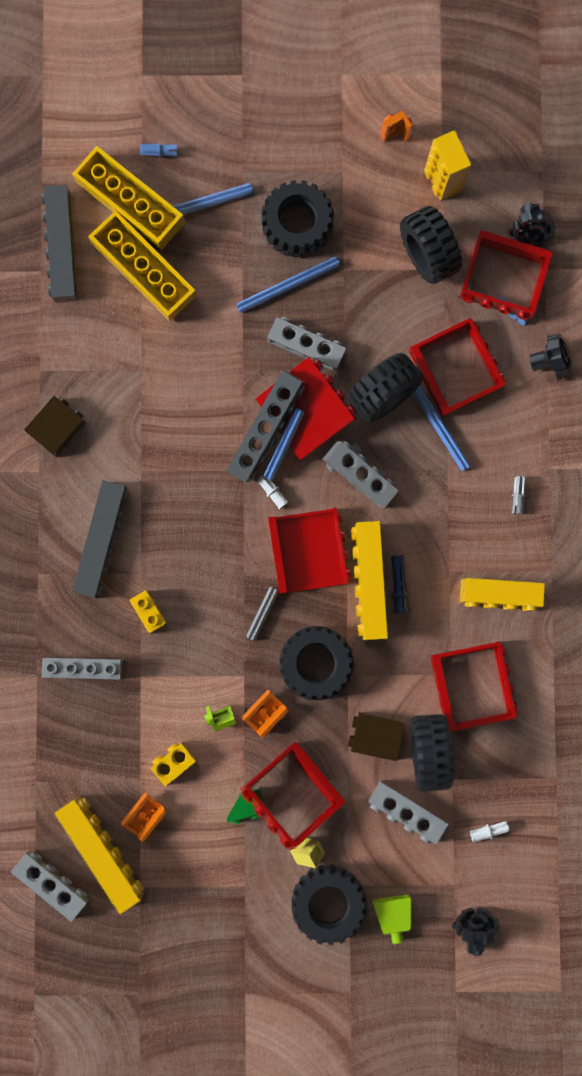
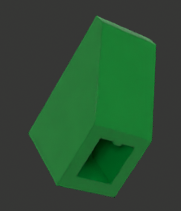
(243, 809)

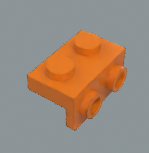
(396, 124)
(265, 714)
(144, 817)

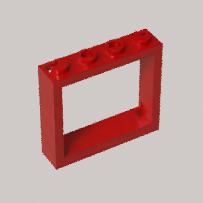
(514, 248)
(482, 348)
(506, 687)
(318, 780)

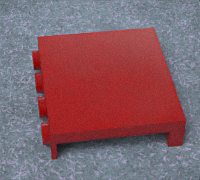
(322, 406)
(309, 550)

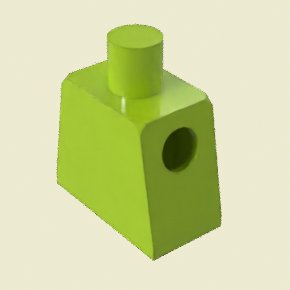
(394, 915)

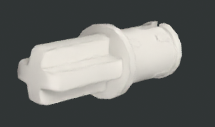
(272, 492)
(489, 831)

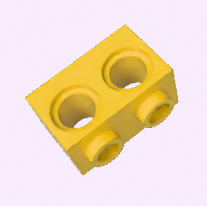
(148, 612)
(176, 767)

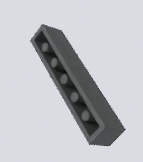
(60, 243)
(100, 538)

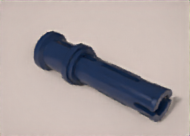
(400, 594)

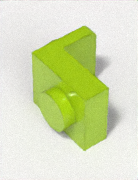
(220, 719)

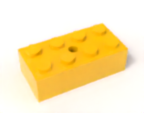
(447, 165)
(502, 593)

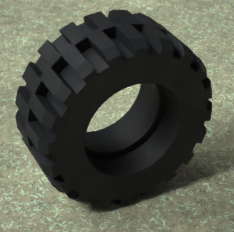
(301, 195)
(431, 244)
(385, 387)
(316, 636)
(432, 752)
(329, 931)

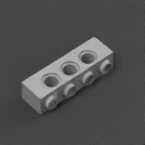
(282, 326)
(350, 473)
(82, 668)
(430, 834)
(38, 884)

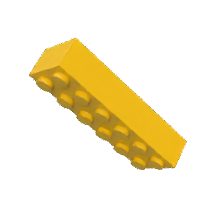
(129, 197)
(142, 266)
(370, 580)
(100, 854)

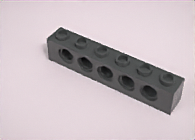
(247, 448)

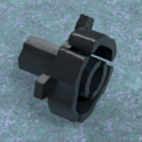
(531, 223)
(555, 356)
(476, 929)

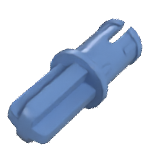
(158, 149)

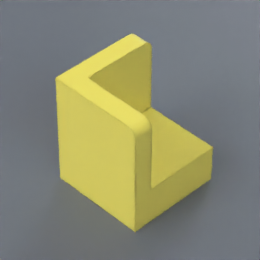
(308, 853)

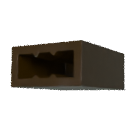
(55, 425)
(376, 736)

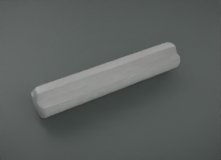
(262, 613)

